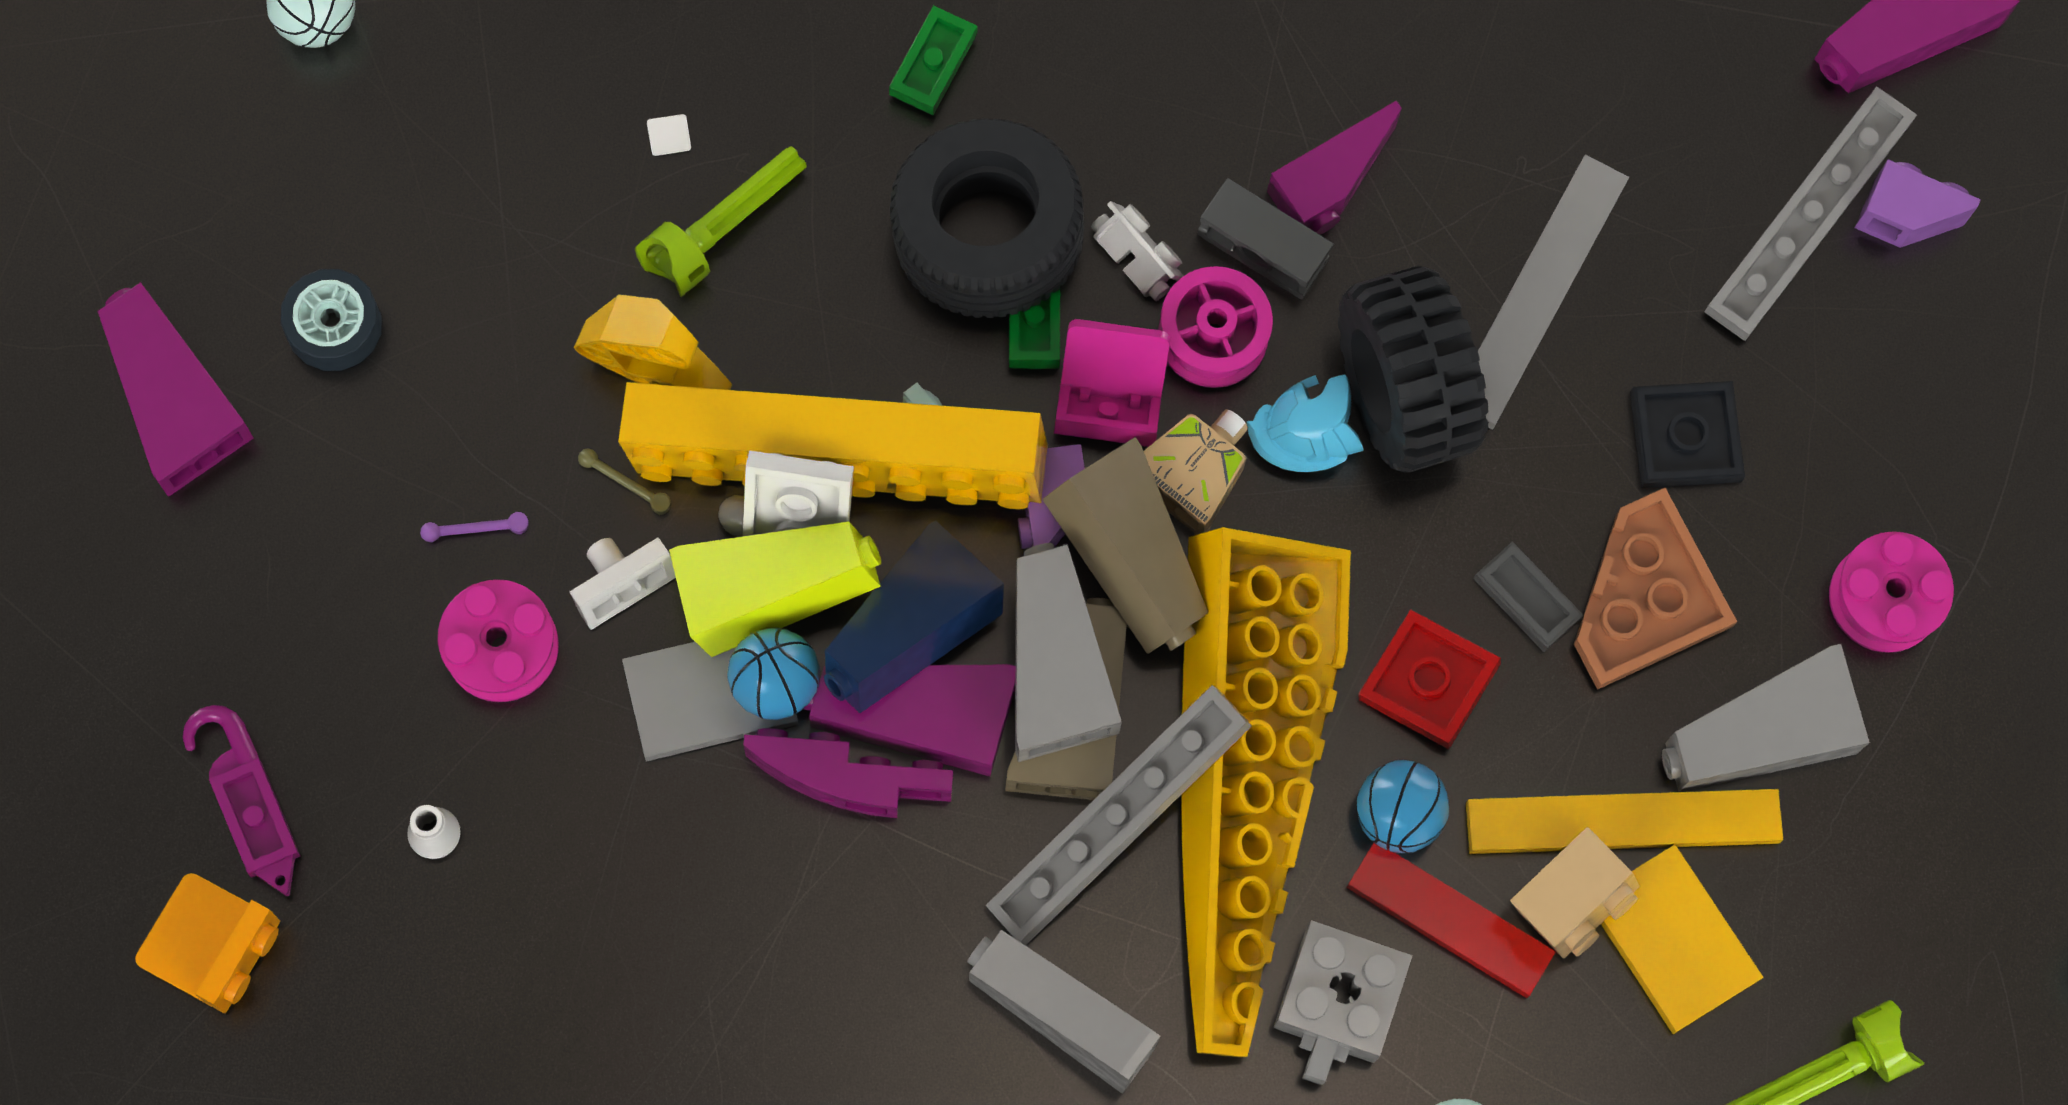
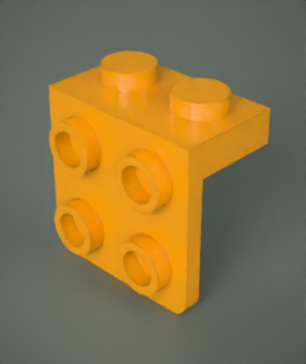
(208, 942)

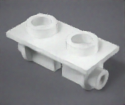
(1127, 234)

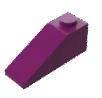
(1325, 179)

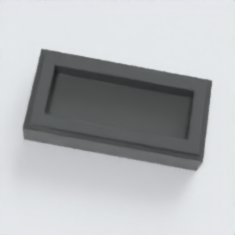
(1528, 596)

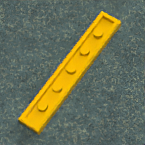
(1625, 820)

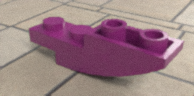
(824, 772)

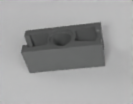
(1264, 238)

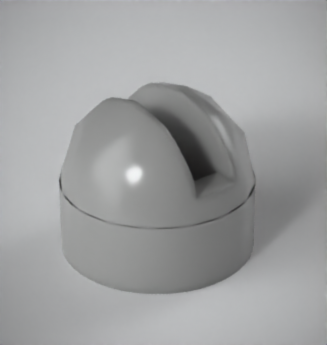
(731, 515)

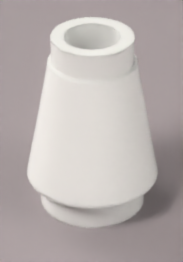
(440, 839)

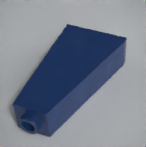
(917, 615)

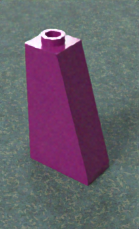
(1902, 33)
(173, 399)
(937, 715)

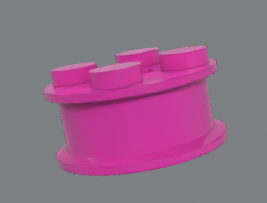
(1212, 354)
(1913, 575)
(483, 615)

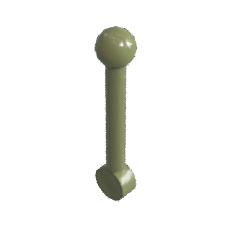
(659, 502)

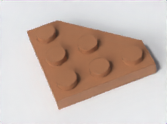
(1648, 594)

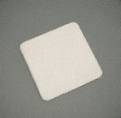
(669, 135)

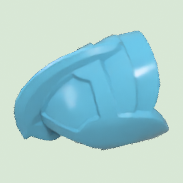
(1304, 431)

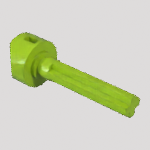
(680, 253)
(1876, 1046)

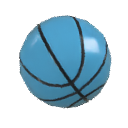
(773, 673)
(1403, 806)

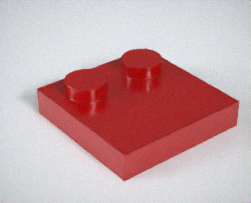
(1429, 679)

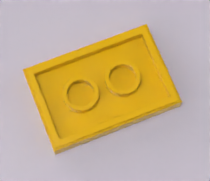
(1680, 943)

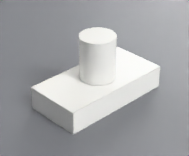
(620, 579)

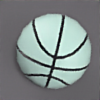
(311, 21)

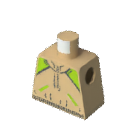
(1198, 467)

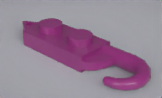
(247, 800)

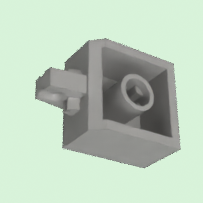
(1331, 1027)

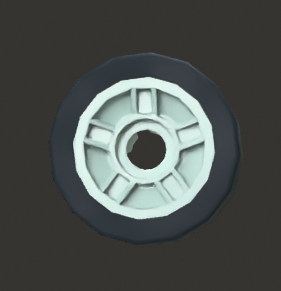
(307, 310)

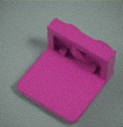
(1112, 382)

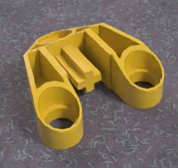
(647, 345)

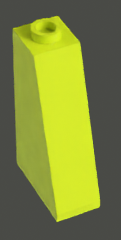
(770, 580)

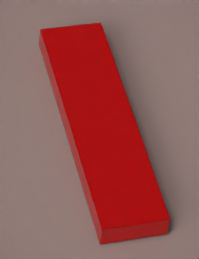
(1451, 920)

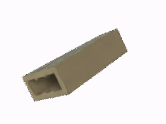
(1131, 545)
(1085, 768)

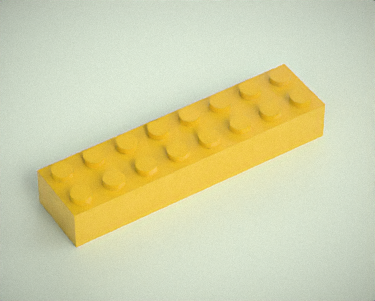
(890, 444)

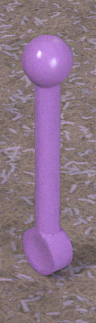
(517, 523)

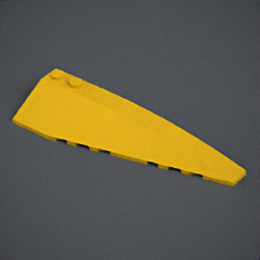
(1274, 653)

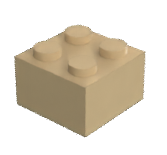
(1577, 894)

